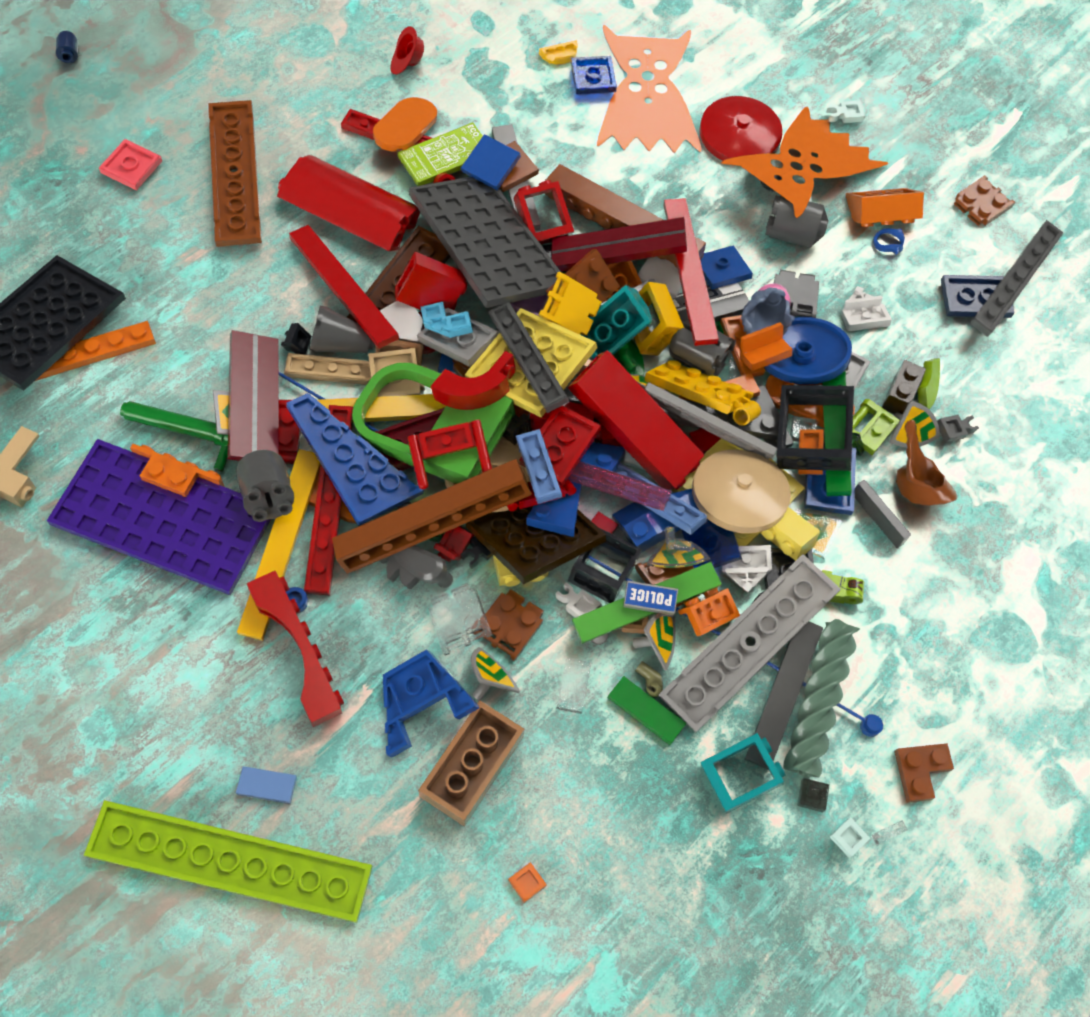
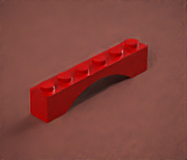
(317, 695)

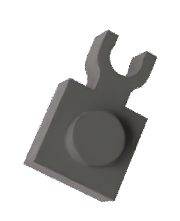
(954, 428)

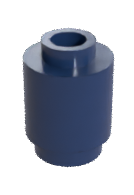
(66, 47)

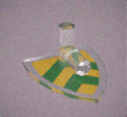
(828, 526)
(676, 552)

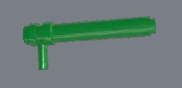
(178, 423)

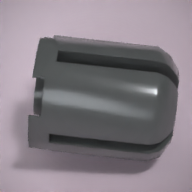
(707, 358)

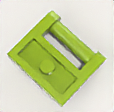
(877, 428)

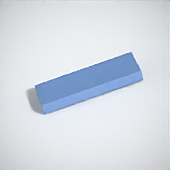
(538, 466)

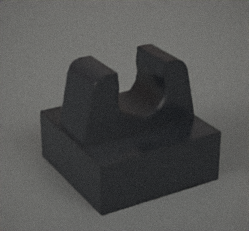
(296, 339)

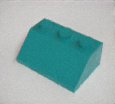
(619, 321)

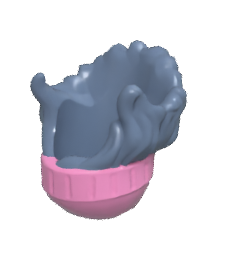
(767, 308)

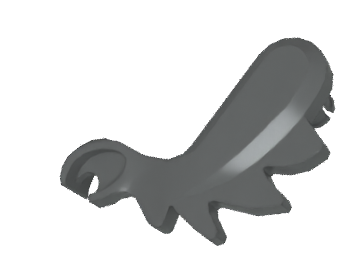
(417, 565)

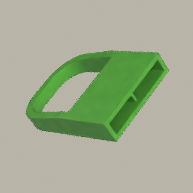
(454, 466)

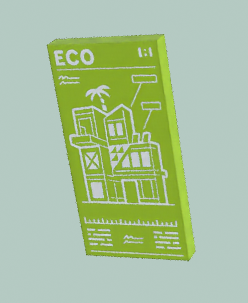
(440, 154)

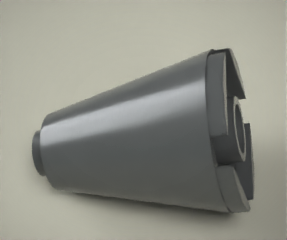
(338, 334)

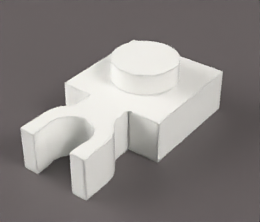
(578, 603)

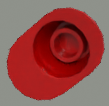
(408, 50)

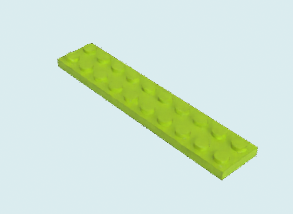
(229, 861)

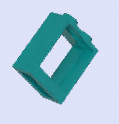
(764, 749)

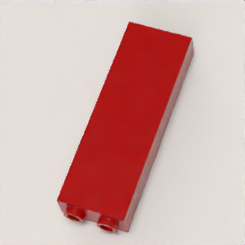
(636, 421)

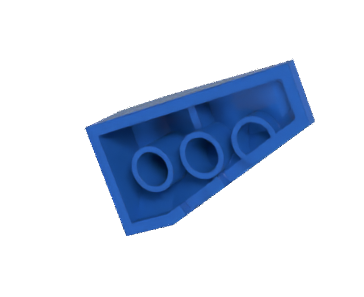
(645, 527)

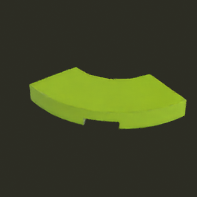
(930, 383)

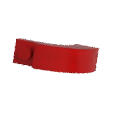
(477, 391)

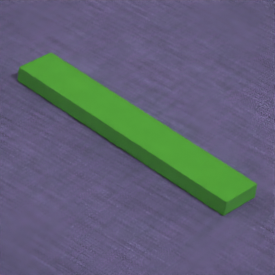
(615, 616)

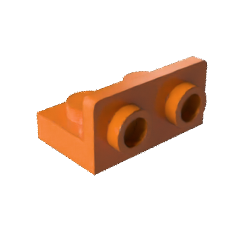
(710, 611)

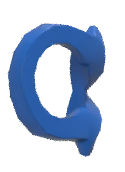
(895, 248)

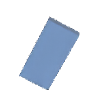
(266, 785)

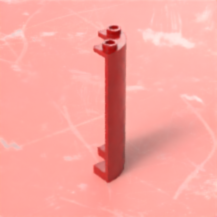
(348, 202)

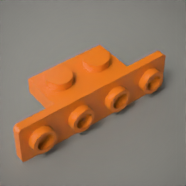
(170, 473)

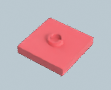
(130, 164)

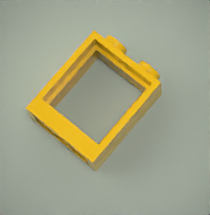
(656, 341)

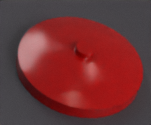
(740, 128)

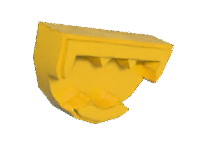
(559, 53)

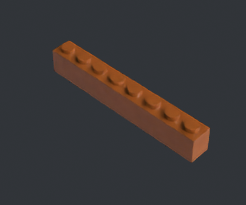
(603, 205)
(431, 516)

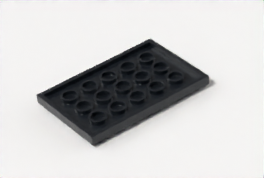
(49, 318)

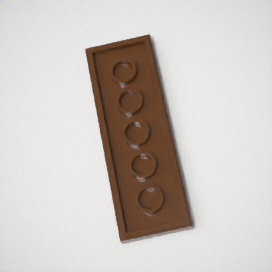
(421, 241)

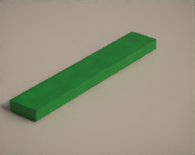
(837, 482)

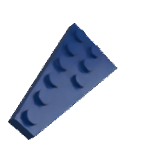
(355, 467)

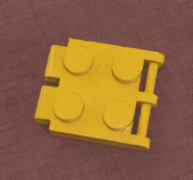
(571, 305)

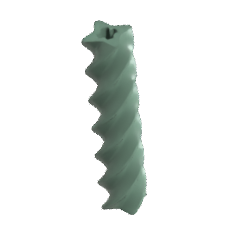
(821, 695)

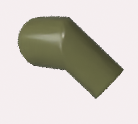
(653, 679)

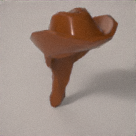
(920, 478)

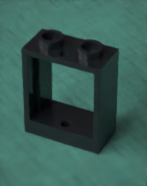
(598, 582)

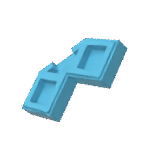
(435, 319)

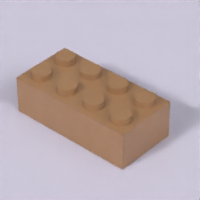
(471, 763)

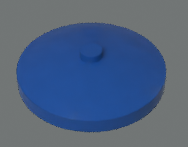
(818, 352)

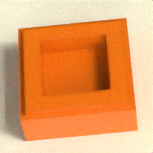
(527, 882)

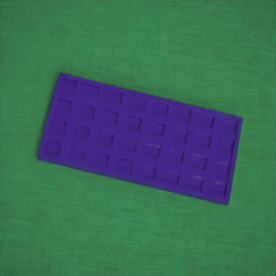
(193, 536)

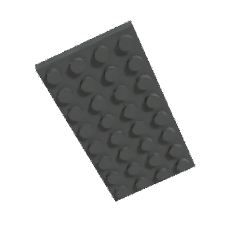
(486, 240)

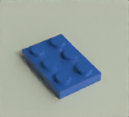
(816, 493)

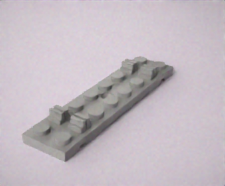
(730, 662)

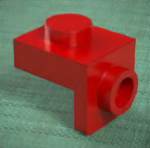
(453, 543)

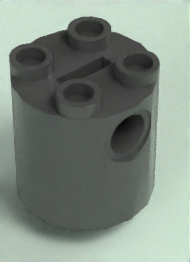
(802, 230)
(264, 485)

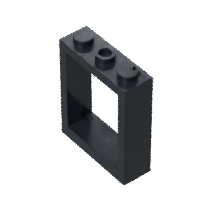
(815, 458)

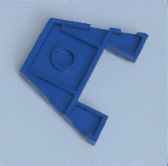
(414, 688)

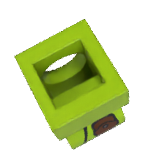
(851, 589)

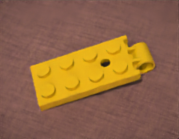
(705, 390)

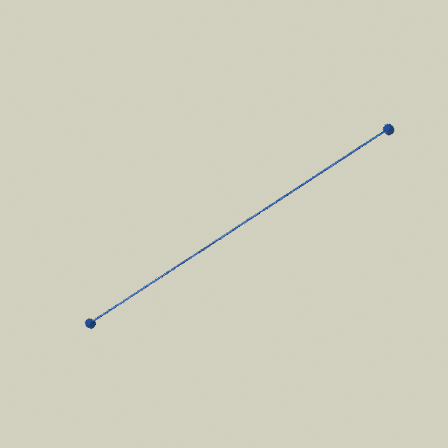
(870, 725)

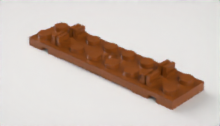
(234, 193)

